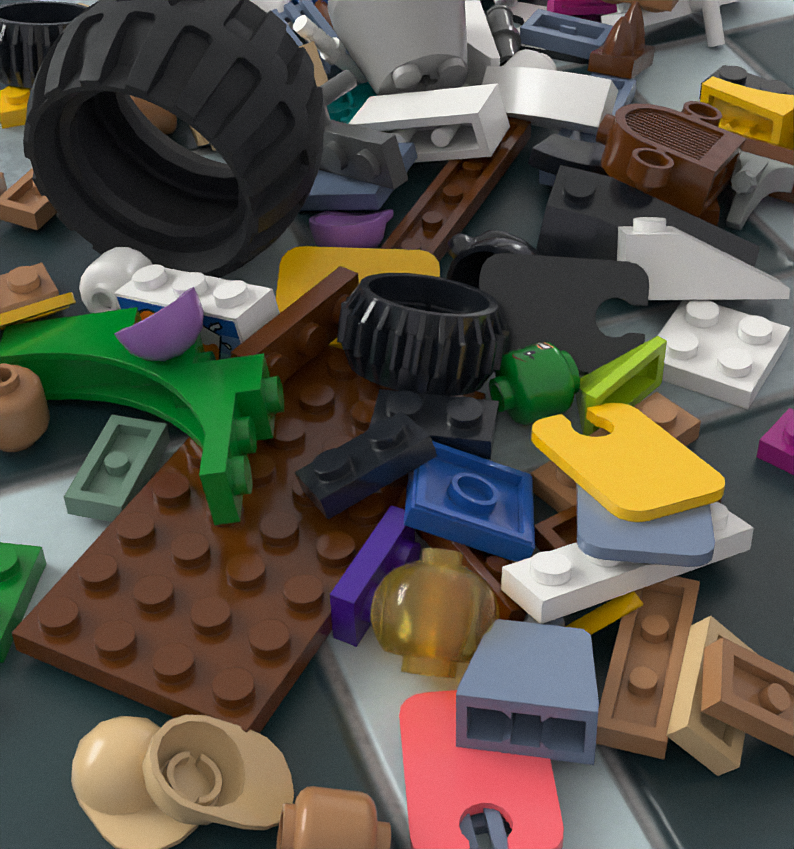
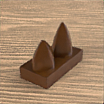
(625, 48)

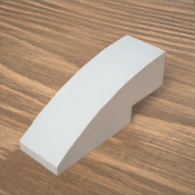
(553, 97)

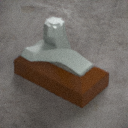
(760, 172)

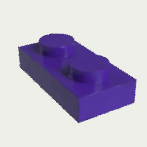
(351, 599)

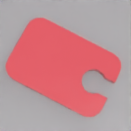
(452, 781)

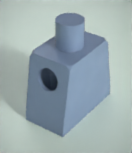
(530, 692)

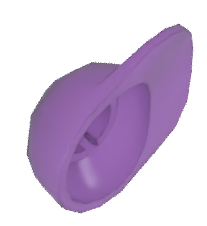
(349, 229)
(166, 331)

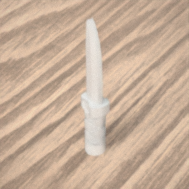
(330, 48)

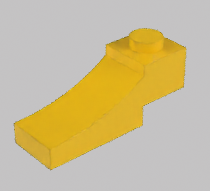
(752, 111)

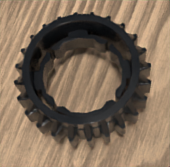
(27, 36)
(422, 333)

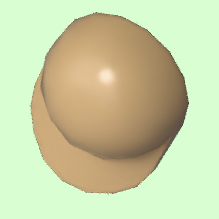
(216, 773)
(113, 787)

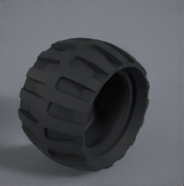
(129, 184)

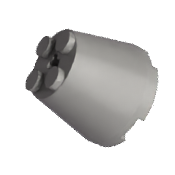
(404, 42)

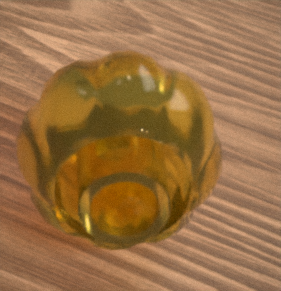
(433, 613)

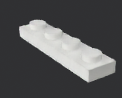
(570, 581)

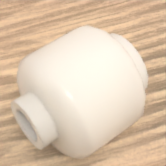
(108, 275)

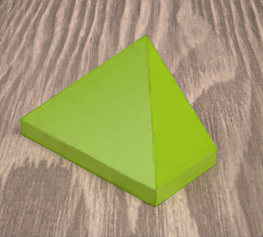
(622, 380)

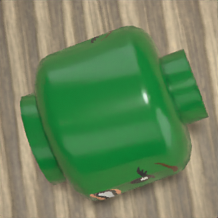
(535, 383)

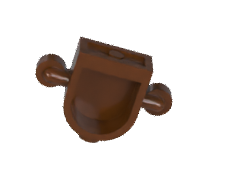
(670, 152)

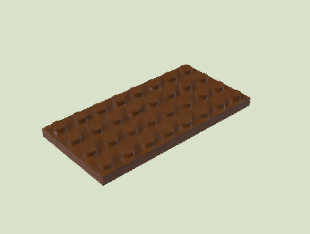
(223, 611)

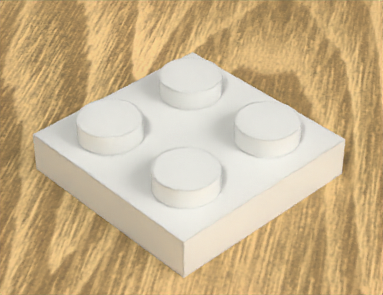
(721, 351)

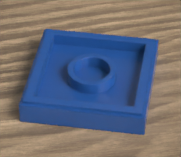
(473, 503)

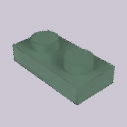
(116, 467)

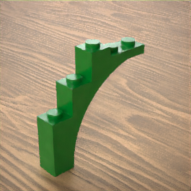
(214, 401)

